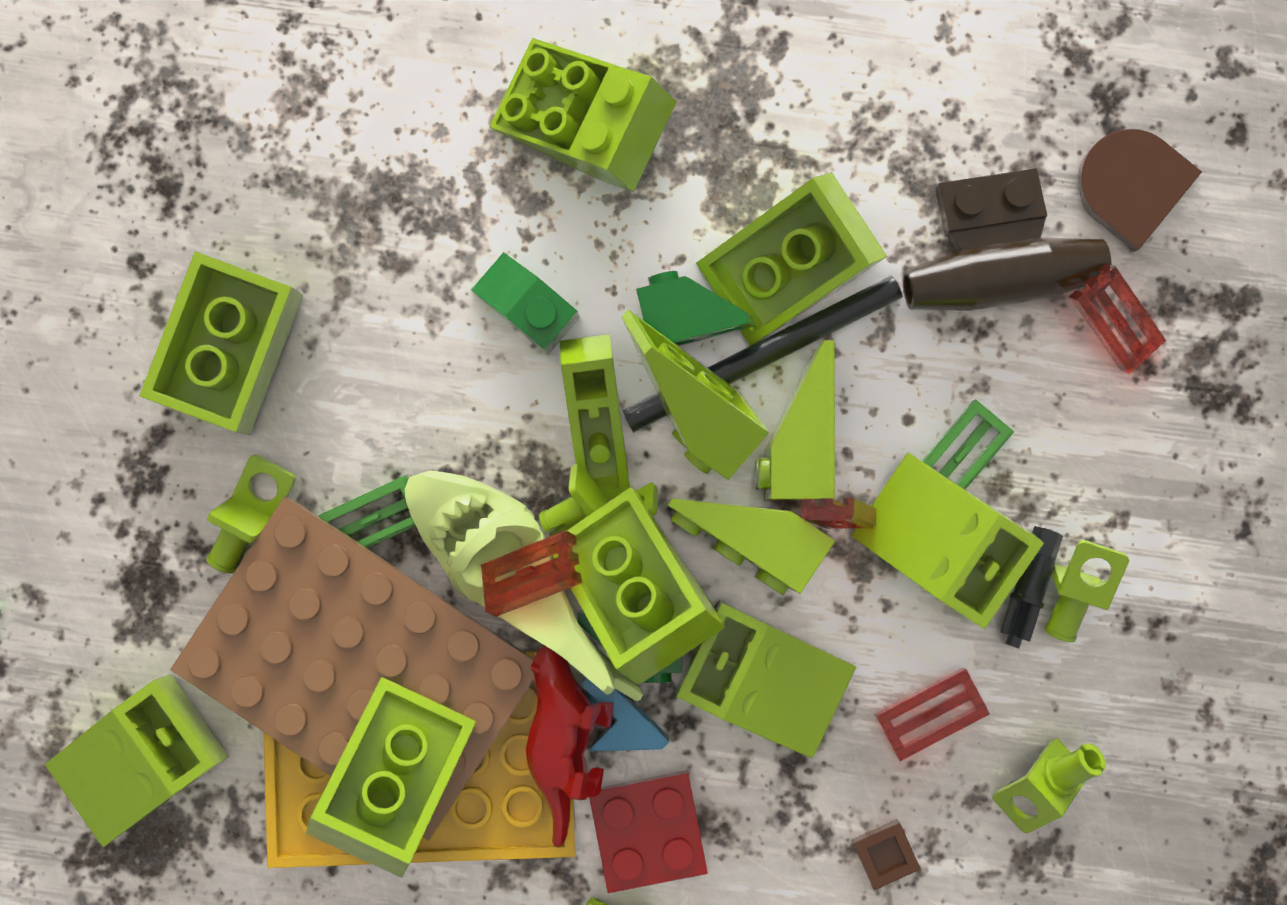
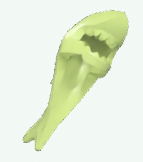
(475, 523)

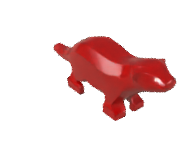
(561, 737)

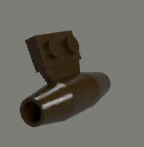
(1001, 252)

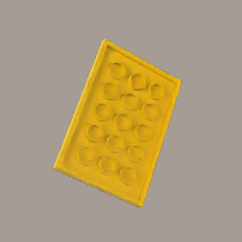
(492, 818)

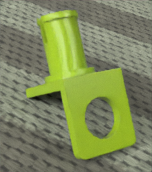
(584, 500)
(245, 513)
(1081, 589)
(1051, 783)

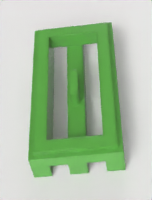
(989, 420)
(366, 499)

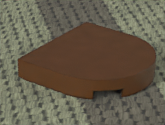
(1133, 183)

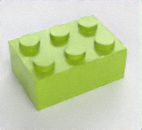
(221, 344)

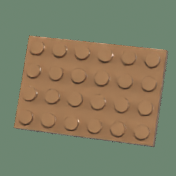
(317, 627)

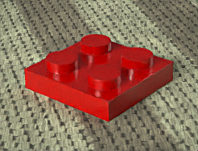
(648, 832)

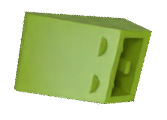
(584, 112)
(771, 539)
(948, 540)
(765, 681)
(136, 759)

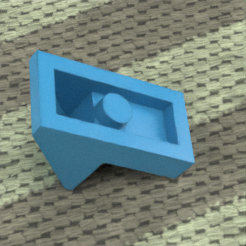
(631, 727)

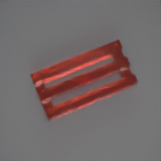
(1095, 290)
(839, 515)
(530, 582)
(967, 718)

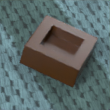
(886, 854)

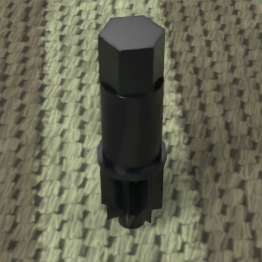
(1030, 590)

